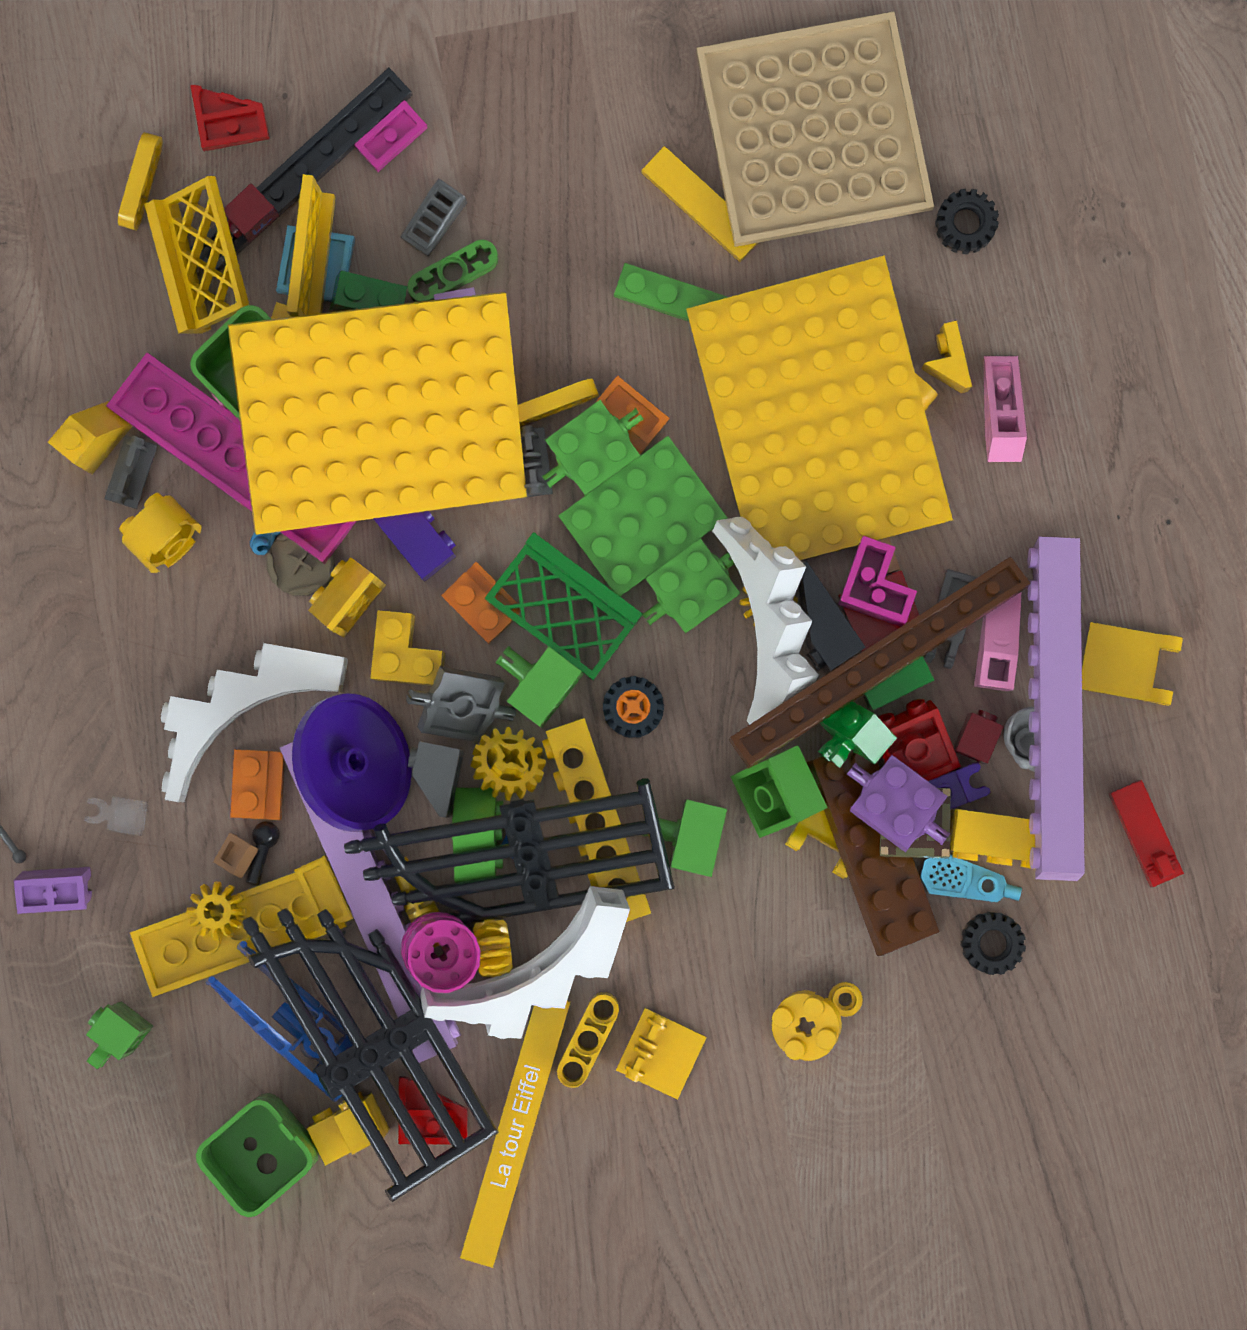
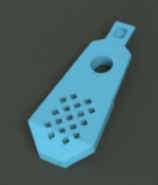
(970, 881)

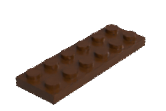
(884, 887)

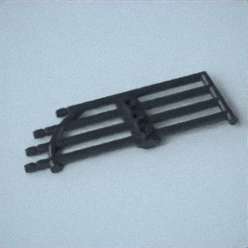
(529, 855)
(376, 1051)

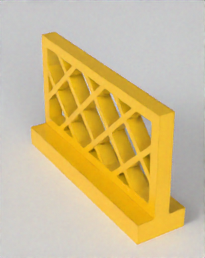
(310, 250)
(180, 263)

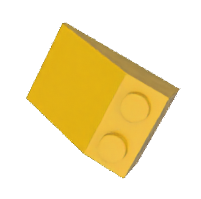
(345, 596)

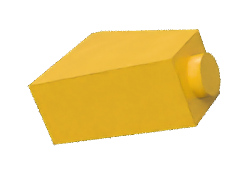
(90, 436)

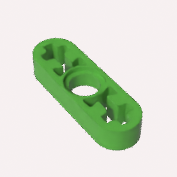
(455, 258)

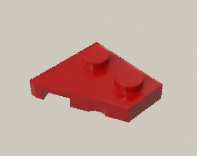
(227, 120)
(425, 1119)

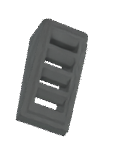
(459, 202)

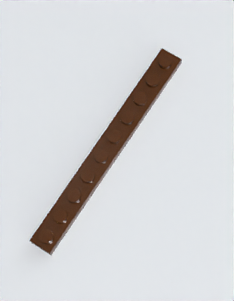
(879, 662)

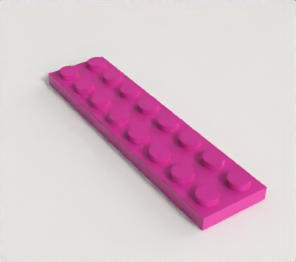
(204, 439)

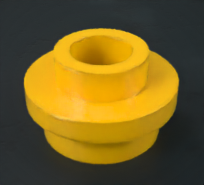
(856, 998)

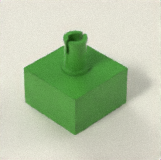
(541, 684)
(779, 792)
(695, 837)

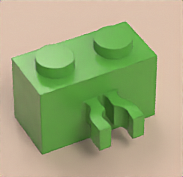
(117, 1032)

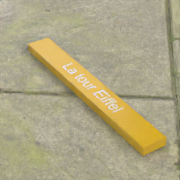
(514, 1135)

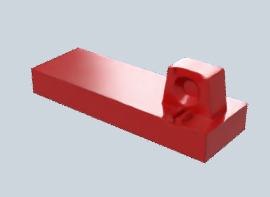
(1146, 833)

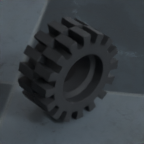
(976, 203)
(1014, 943)

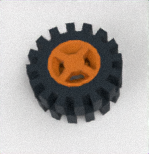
(625, 698)

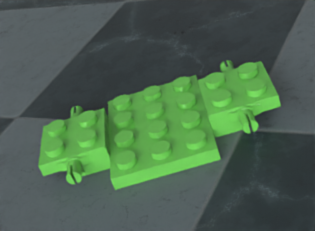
(642, 516)

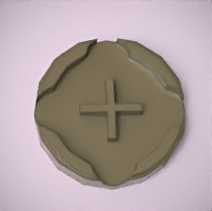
(295, 569)

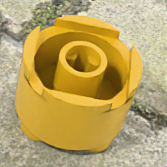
(159, 532)

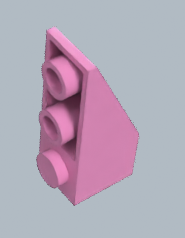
(999, 647)

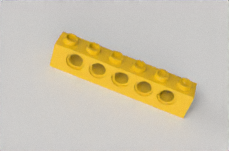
(577, 736)

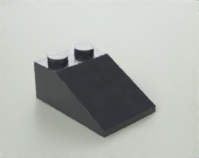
(830, 634)

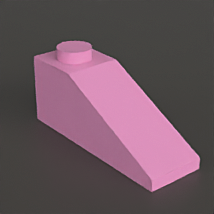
(1003, 409)

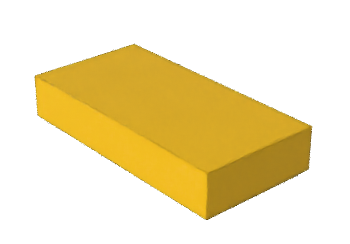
(323, 890)

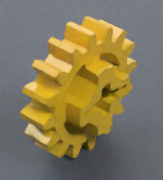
(507, 758)

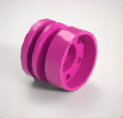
(459, 957)

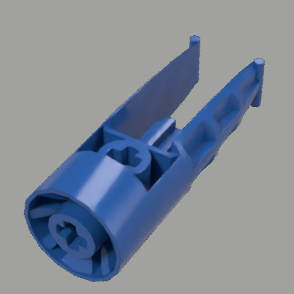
(287, 1019)

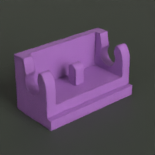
(52, 890)

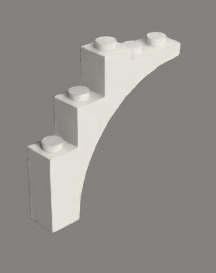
(780, 623)
(199, 723)
(545, 980)

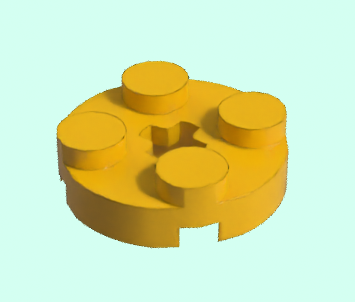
(814, 1008)

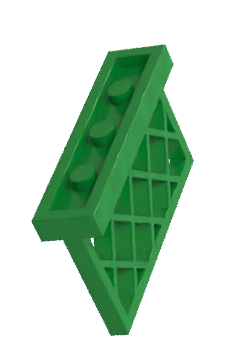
(582, 583)

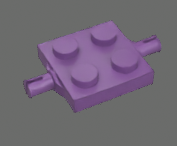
(898, 803)

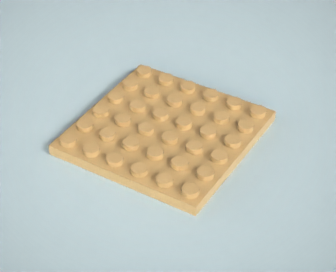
(814, 129)

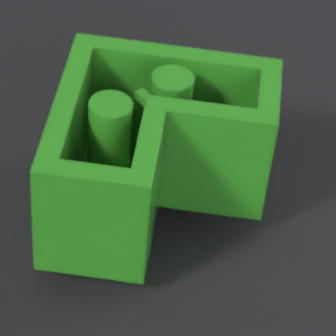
(470, 805)

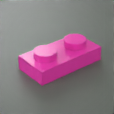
(391, 136)

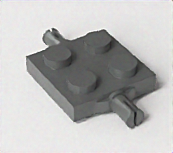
(460, 704)

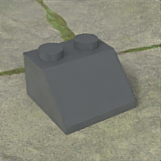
(437, 774)

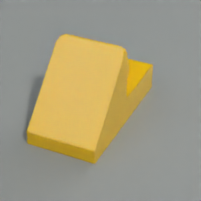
(953, 368)

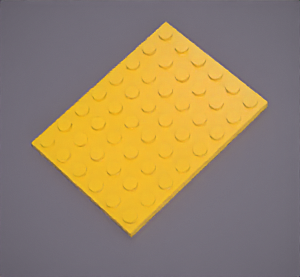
(820, 410)
(378, 411)

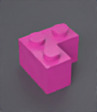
(869, 591)

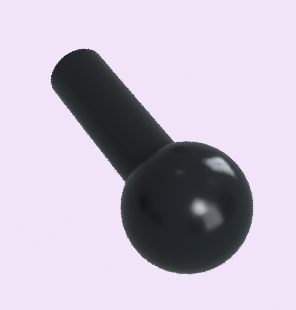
(264, 836)

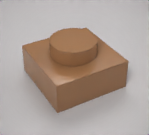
(235, 855)

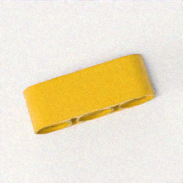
(587, 1056)

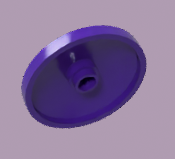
(351, 762)

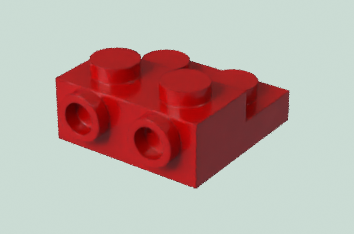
(921, 740)

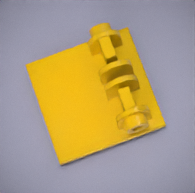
(661, 1053)

